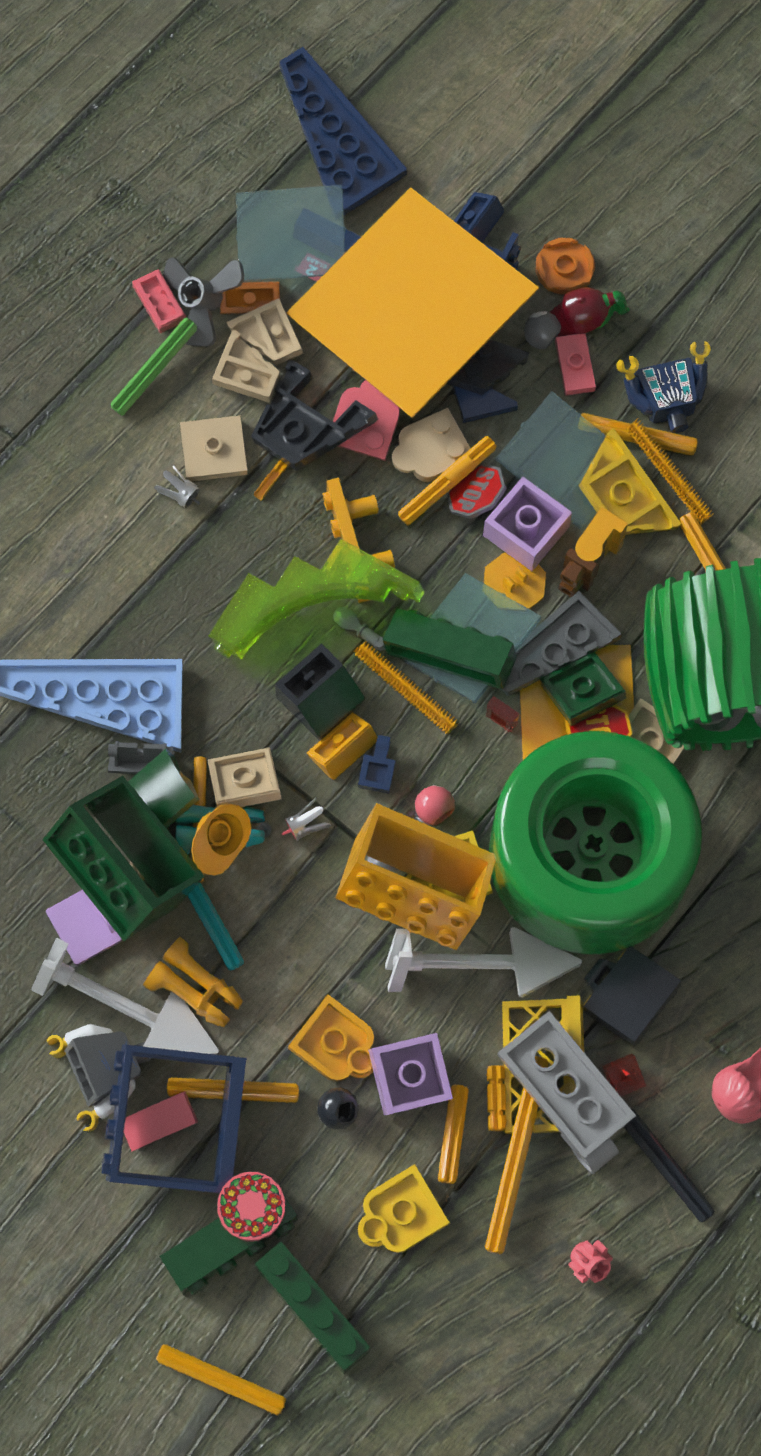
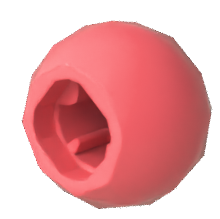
(434, 805)

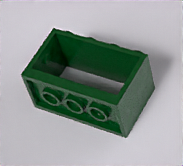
(103, 869)

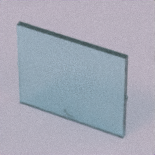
(290, 232)
(555, 454)
(488, 611)

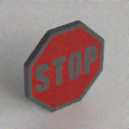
(477, 491)

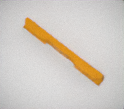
(270, 480)

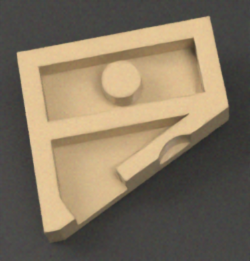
(268, 332)

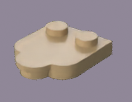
(429, 446)

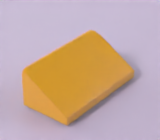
(343, 745)

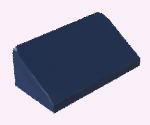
(480, 215)

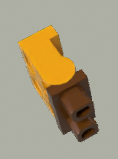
(582, 565)

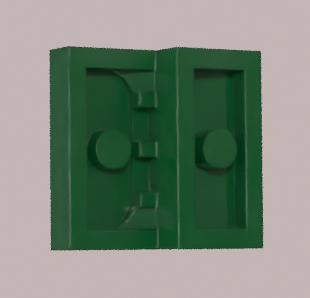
(165, 788)

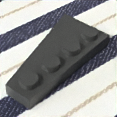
(560, 640)

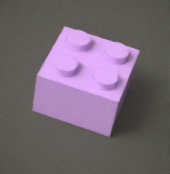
(527, 523)
(410, 1074)

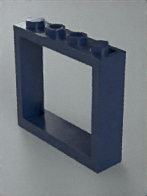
(228, 1125)

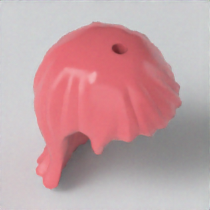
(738, 1090)

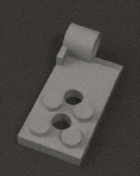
(584, 1116)

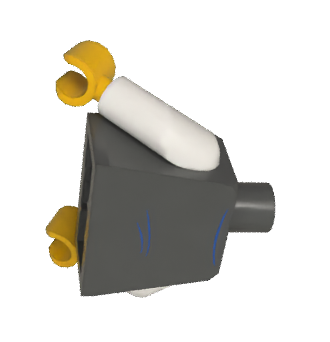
(92, 1057)

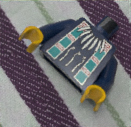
(667, 389)

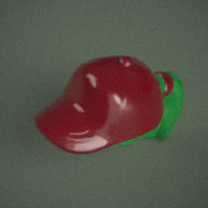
(588, 310)

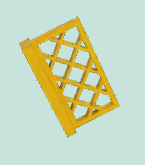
(573, 1024)

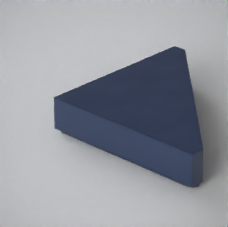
(477, 406)

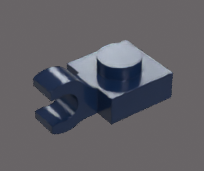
(377, 770)

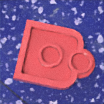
(377, 438)

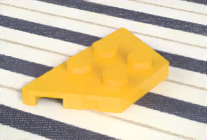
(625, 490)

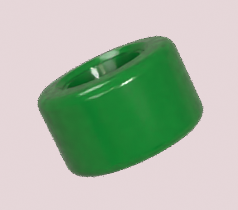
(633, 788)

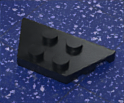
(488, 367)

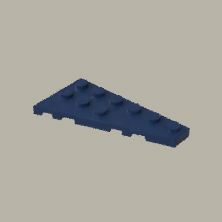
(338, 135)

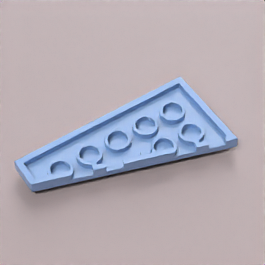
(116, 694)

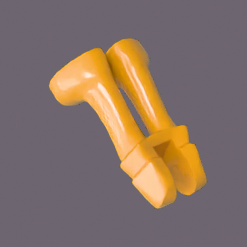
(164, 977)

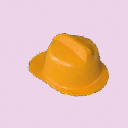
(220, 838)

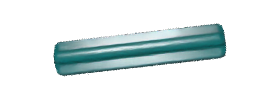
(215, 928)

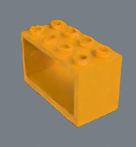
(426, 855)

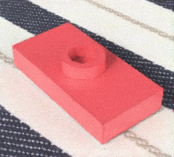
(159, 301)
(575, 364)

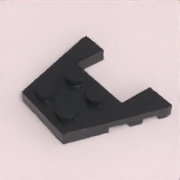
(297, 431)

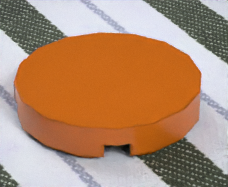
(564, 265)

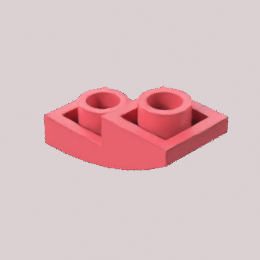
(159, 1121)

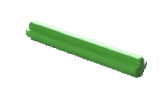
(153, 366)

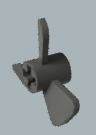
(202, 295)

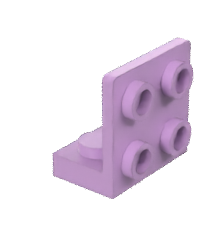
(82, 927)

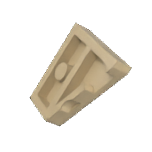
(245, 370)

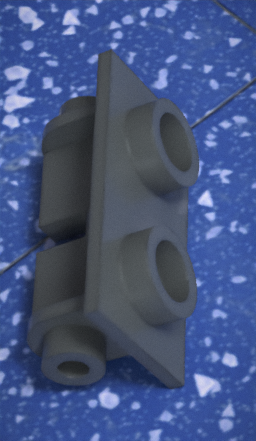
(128, 759)

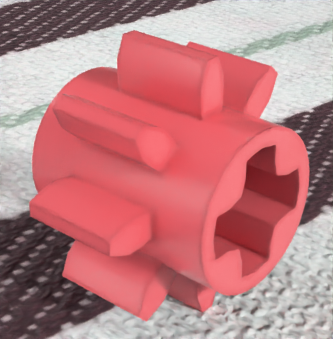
(590, 1261)

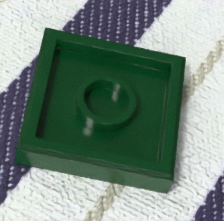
(583, 688)

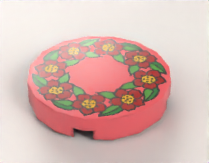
(251, 1206)

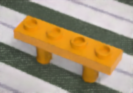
(344, 513)

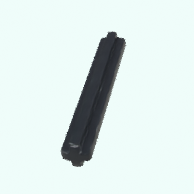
(669, 1168)

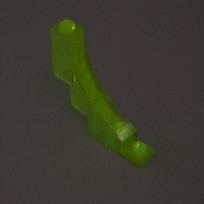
(345, 575)

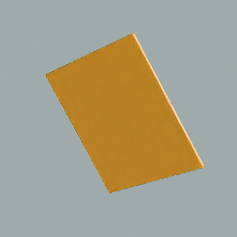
(412, 302)

